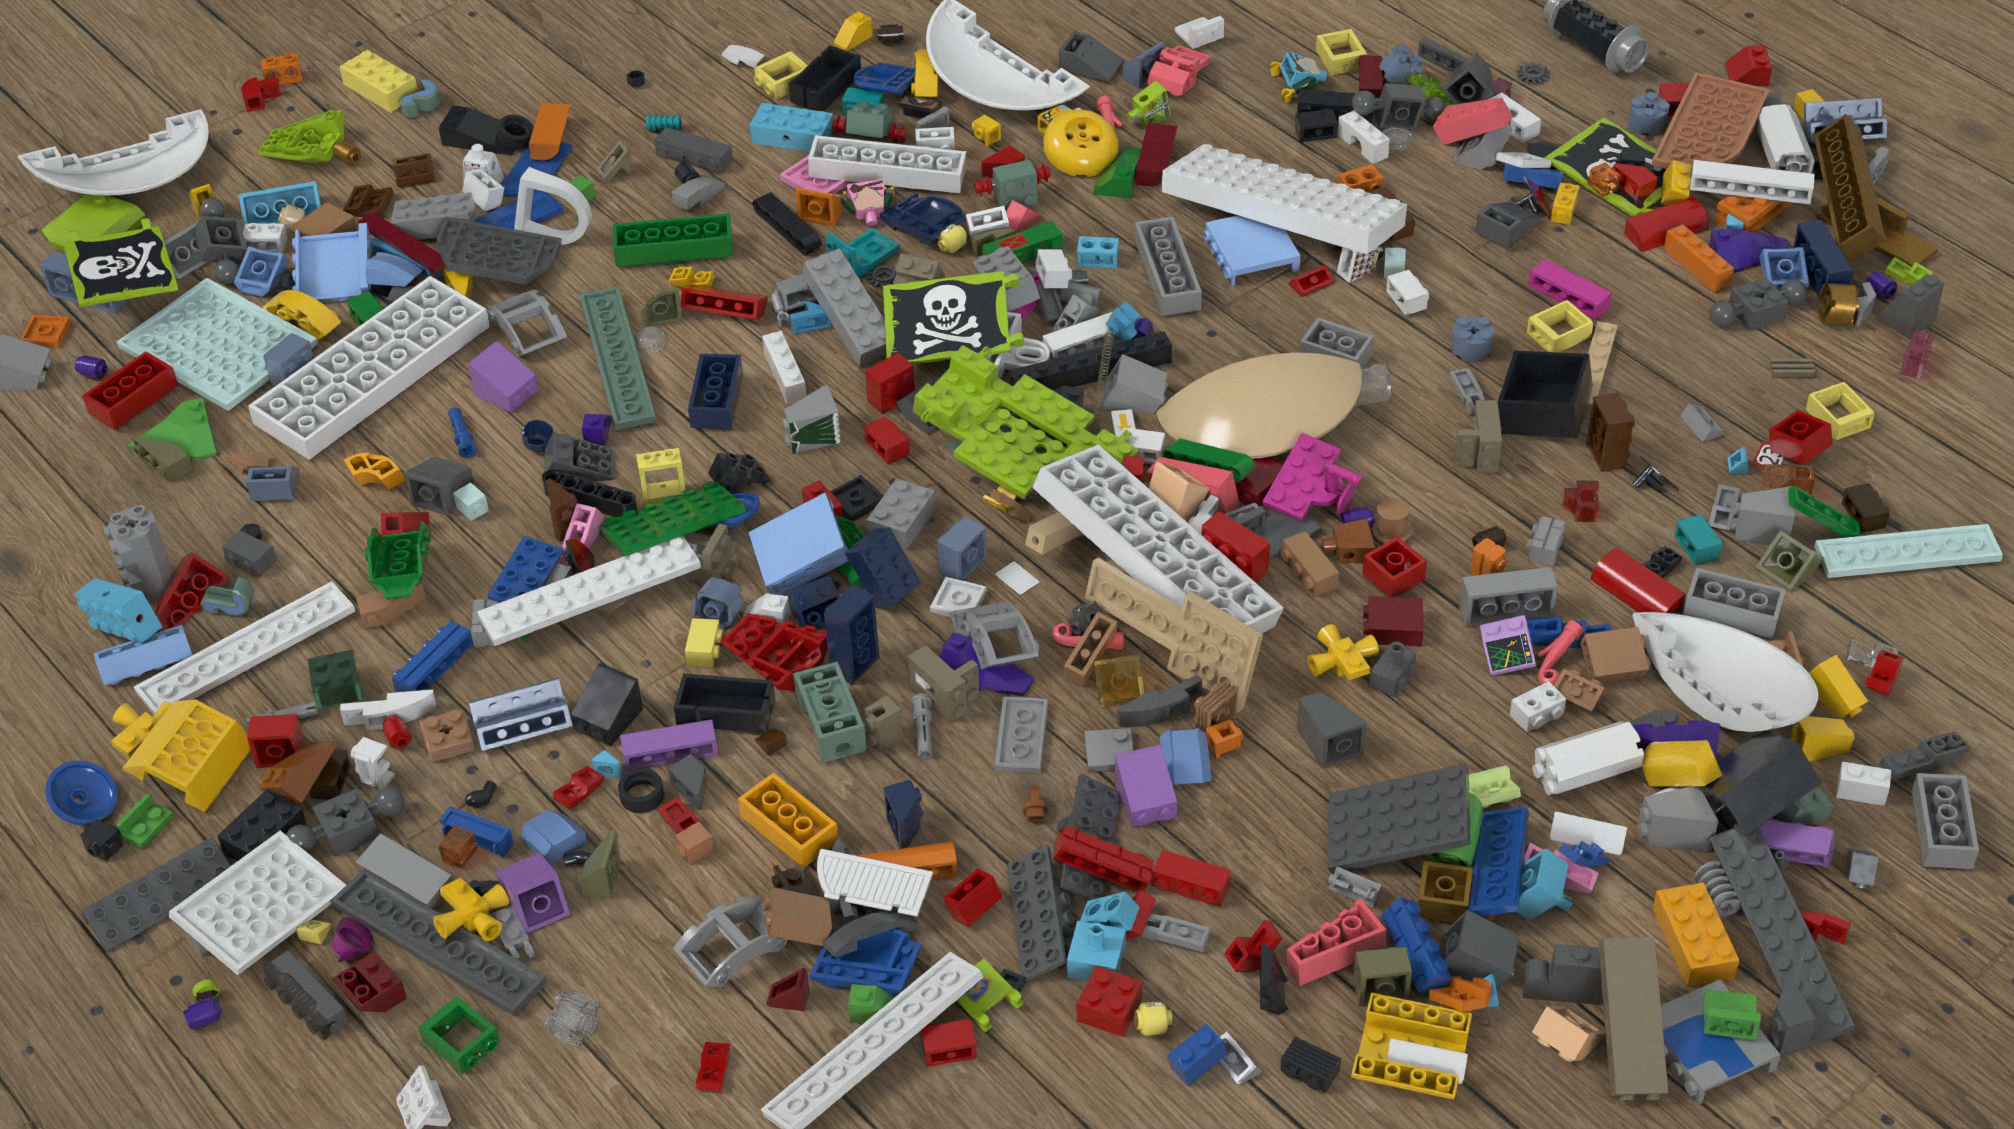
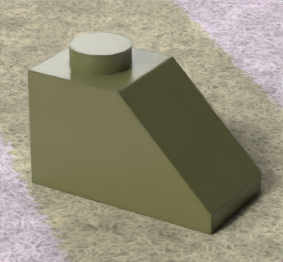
(662, 308)

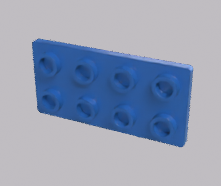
(526, 569)

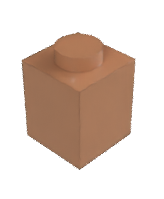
(694, 843)

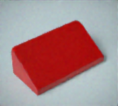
(1311, 280)
(1145, 905)

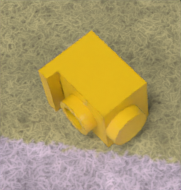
(987, 130)

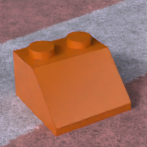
(818, 207)

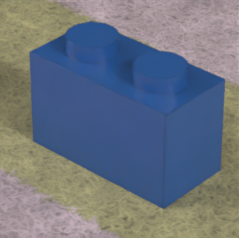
(1197, 1054)

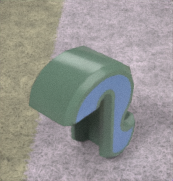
(421, 101)
(232, 602)

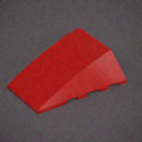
(777, 648)

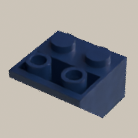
(811, 600)

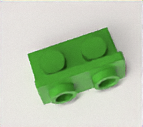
(144, 822)

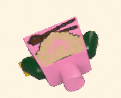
(867, 200)

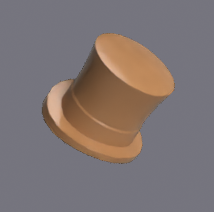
(1392, 521)

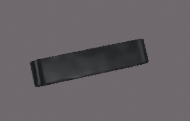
(787, 223)
(605, 498)

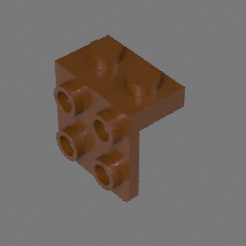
(561, 508)

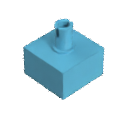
(1543, 885)
(1095, 946)

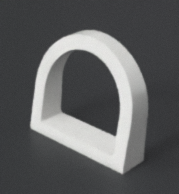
(542, 181)

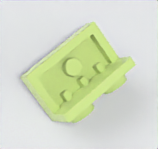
(1493, 786)

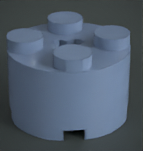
(1400, 64)
(1648, 114)
(1472, 338)
(718, 601)

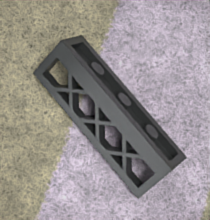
(1439, 55)

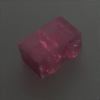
(1917, 354)

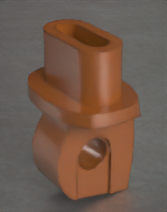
(1035, 808)

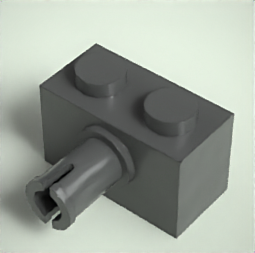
(1393, 669)

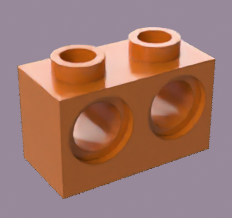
(281, 70)
(1361, 178)

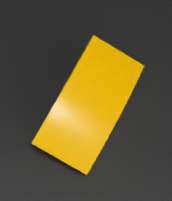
(686, 276)

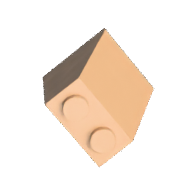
(1178, 489)

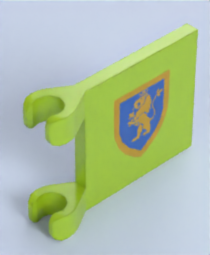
(986, 994)

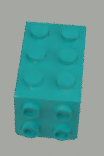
(864, 251)

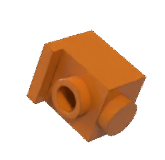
(1223, 738)

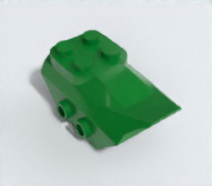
(397, 560)

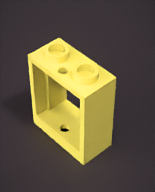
(1336, 63)
(767, 70)
(1540, 329)
(1859, 419)
(649, 462)

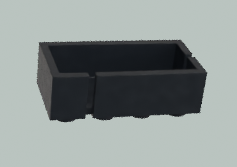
(824, 78)
(727, 701)

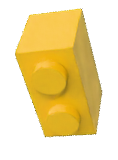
(1676, 183)

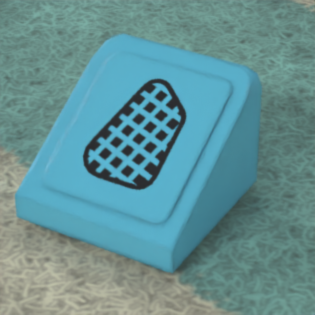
(607, 765)

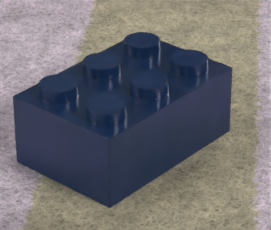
(883, 567)

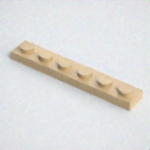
(1599, 355)

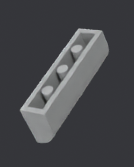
(405, 870)

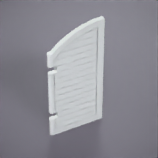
(872, 882)

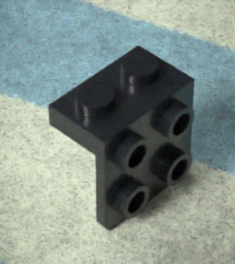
(733, 469)

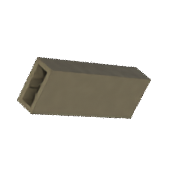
(1633, 1018)

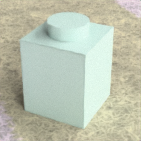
(1394, 261)
(470, 501)

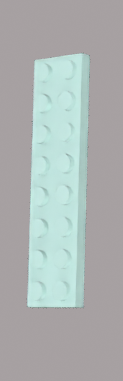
(1908, 550)

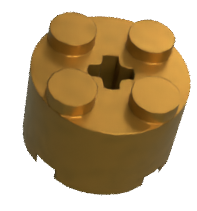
(1838, 304)

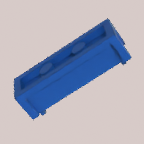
(1540, 176)
(487, 833)

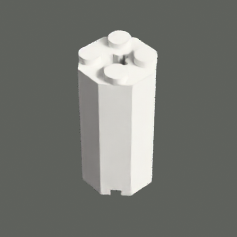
(1784, 139)
(1588, 757)

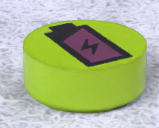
(205, 989)

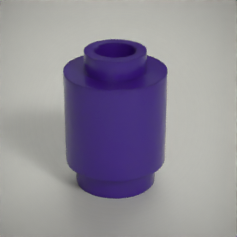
(1882, 284)
(1143, 328)
(91, 366)
(1358, 514)
(202, 1013)

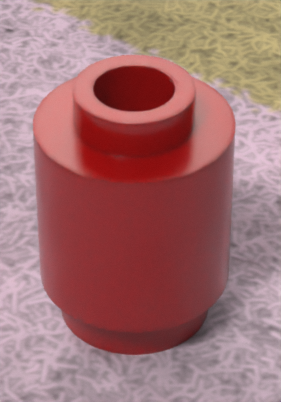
(396, 732)

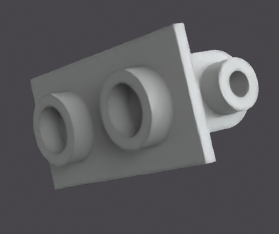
(1354, 886)

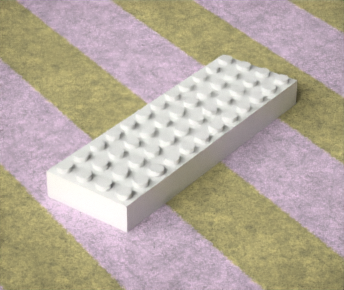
(1285, 198)
(368, 367)
(1150, 537)

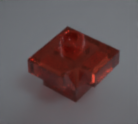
(1582, 500)

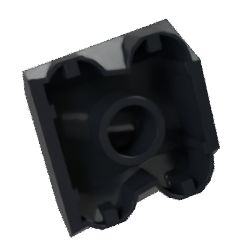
(1271, 983)

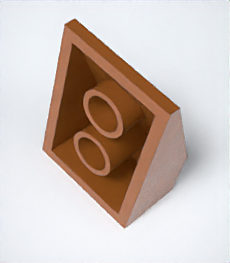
(298, 772)

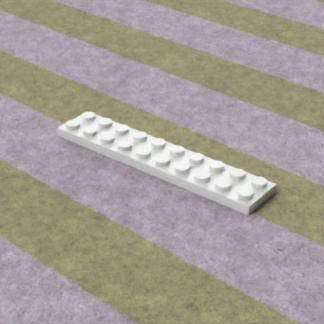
(587, 590)
(246, 648)
(872, 1043)

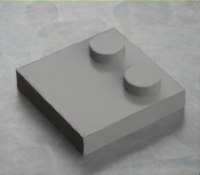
(1104, 745)

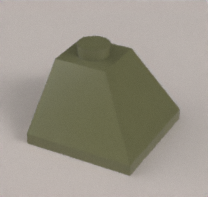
(1789, 561)
(601, 869)

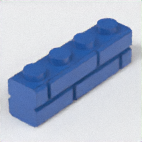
(433, 658)
(1412, 932)

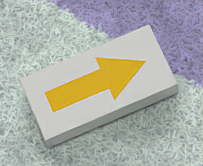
(1122, 419)

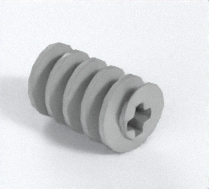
(1718, 888)

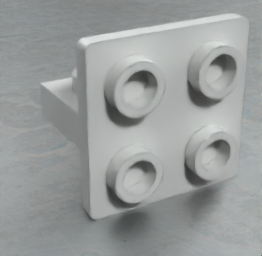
(422, 1102)

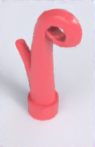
(1105, 107)
(1068, 640)
(1556, 649)

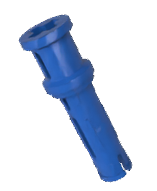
(463, 437)

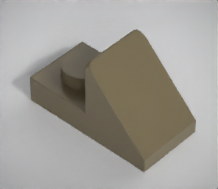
(617, 158)

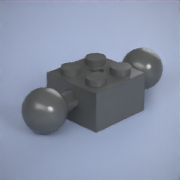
(1398, 106)
(220, 240)
(1758, 303)
(347, 820)

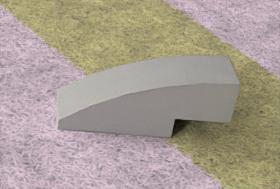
(696, 191)

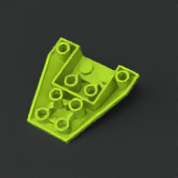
(306, 140)

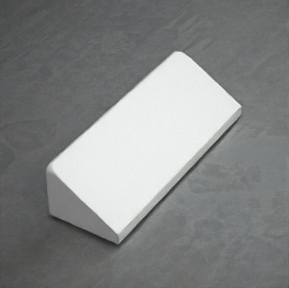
(1574, 829)
(1428, 1057)

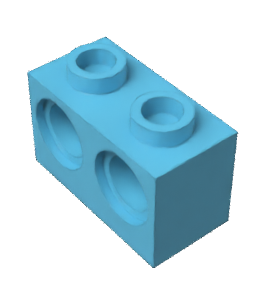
(1097, 252)
(1112, 910)

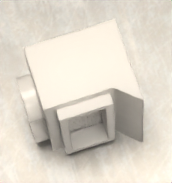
(370, 772)

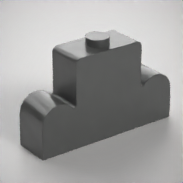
(1570, 976)

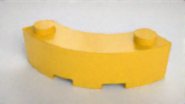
(926, 78)
(306, 310)

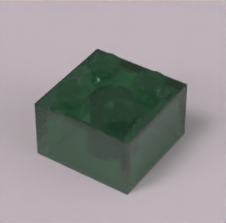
(335, 679)

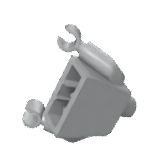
(789, 295)

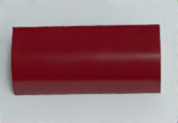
(1155, 153)

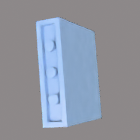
(1249, 246)
(332, 264)
(799, 545)

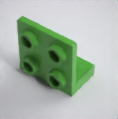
(1731, 1014)

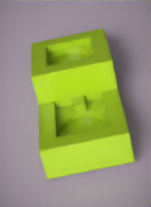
(1903, 272)

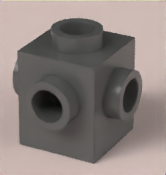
(1082, 617)

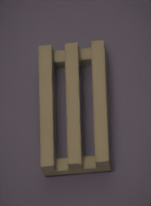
(1792, 368)

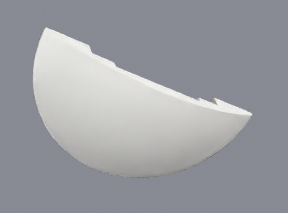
(988, 71)
(127, 168)
(1727, 672)

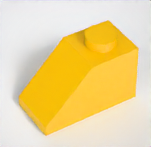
(854, 31)
(198, 196)

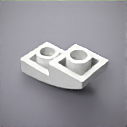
(739, 53)

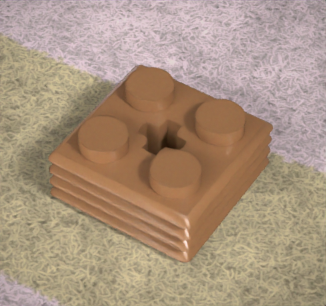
(1216, 706)
(447, 735)

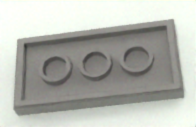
(1021, 735)

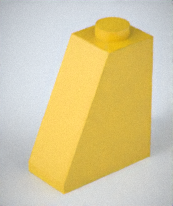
(1837, 688)
(1822, 737)

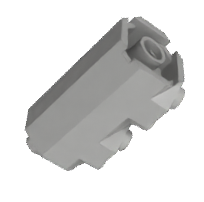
(139, 551)

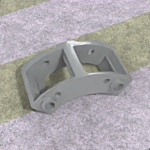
(521, 309)
(994, 617)
(723, 920)

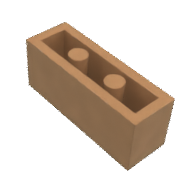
(1310, 564)
(1090, 648)

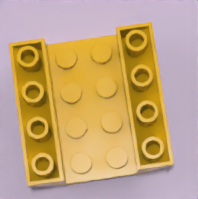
(192, 751)
(1413, 1023)

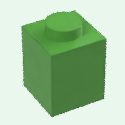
(585, 186)

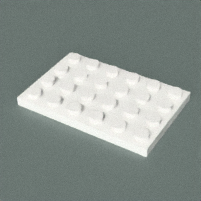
(257, 902)

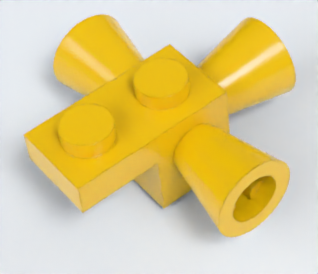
(1342, 654)
(136, 727)
(471, 910)

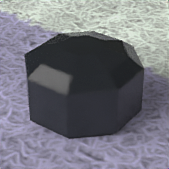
(635, 78)
(252, 530)

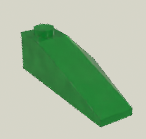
(1120, 176)

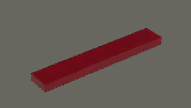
(404, 243)

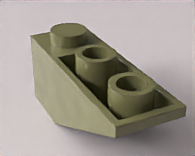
(165, 457)

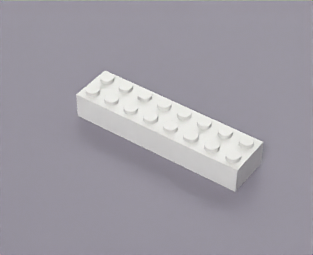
(894, 163)

